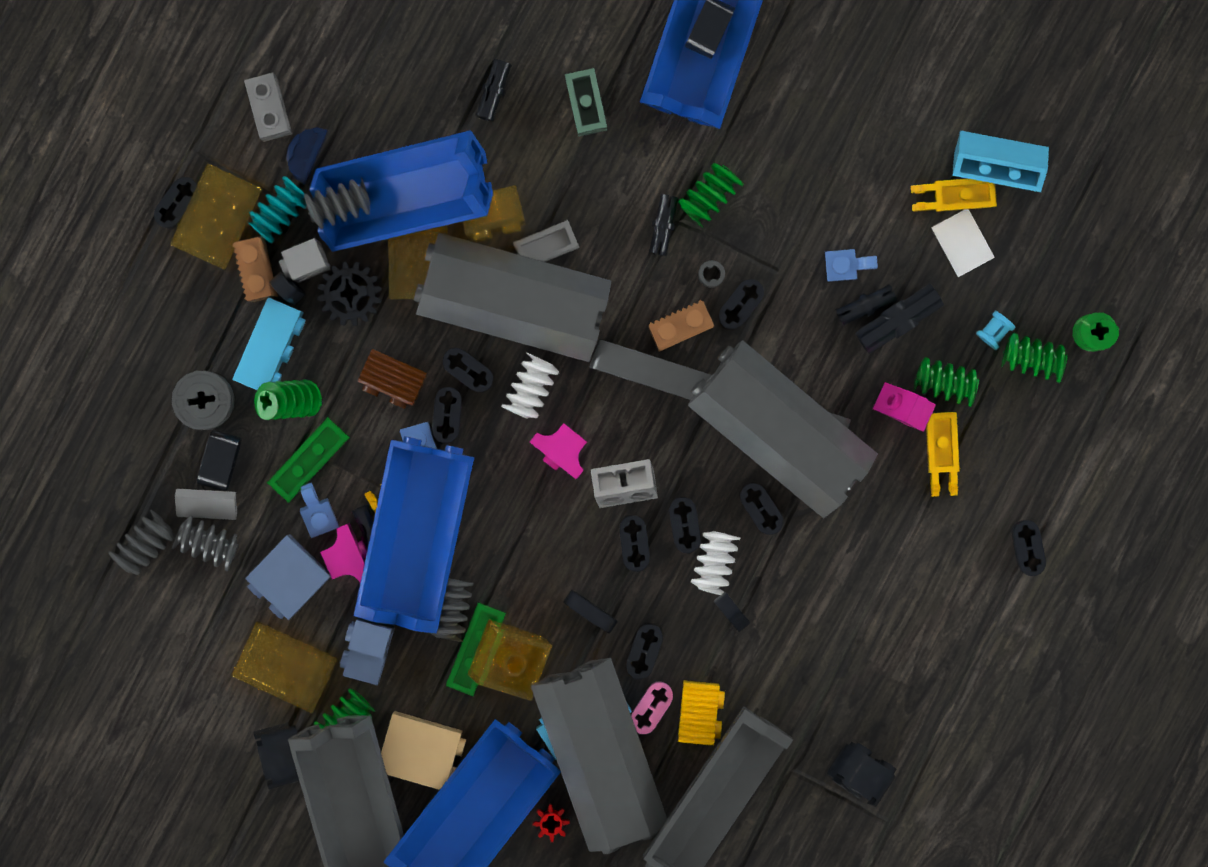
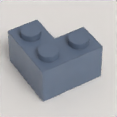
(367, 649)

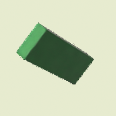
(308, 460)
(459, 675)

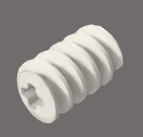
(531, 387)
(715, 562)

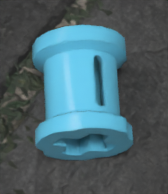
(995, 330)

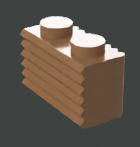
(255, 269)
(681, 325)

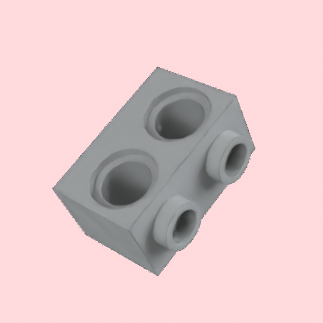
(268, 107)
(304, 261)
(624, 483)

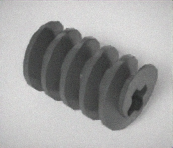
(338, 203)
(206, 542)
(143, 544)
(450, 613)

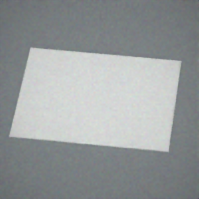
(962, 242)

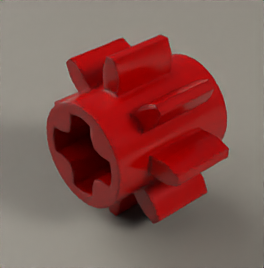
(557, 817)

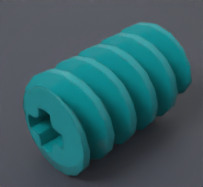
(278, 209)

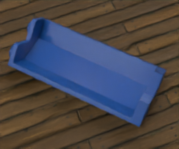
(692, 83)
(409, 190)
(414, 535)
(478, 803)

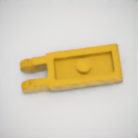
(956, 195)
(943, 450)

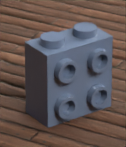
(287, 577)

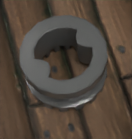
(709, 265)

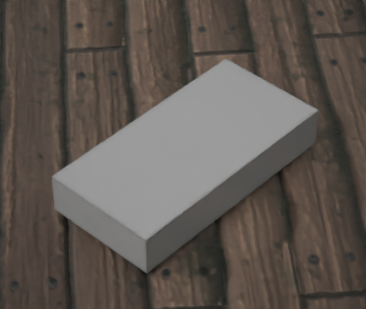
(548, 243)
(206, 504)

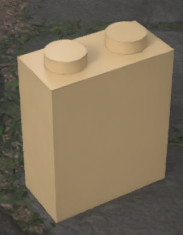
(421, 750)

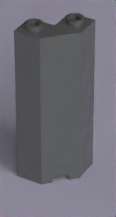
(512, 297)
(782, 429)
(600, 756)
(347, 792)
(718, 793)

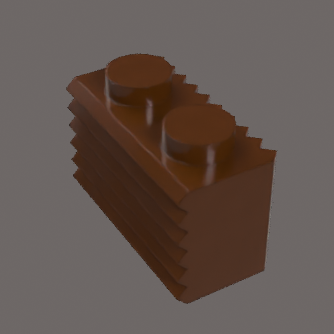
(391, 378)

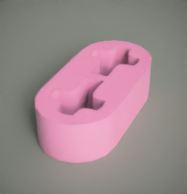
(657, 711)

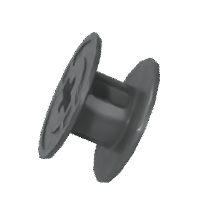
(215, 412)

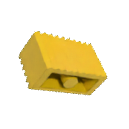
(699, 713)

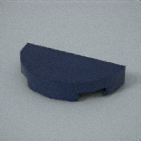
(304, 152)

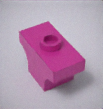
(904, 406)
(561, 449)
(346, 555)

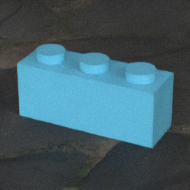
(1000, 161)
(269, 344)

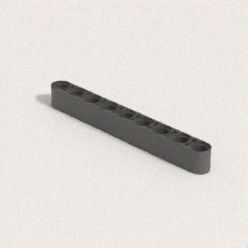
(652, 371)

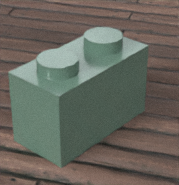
(586, 102)

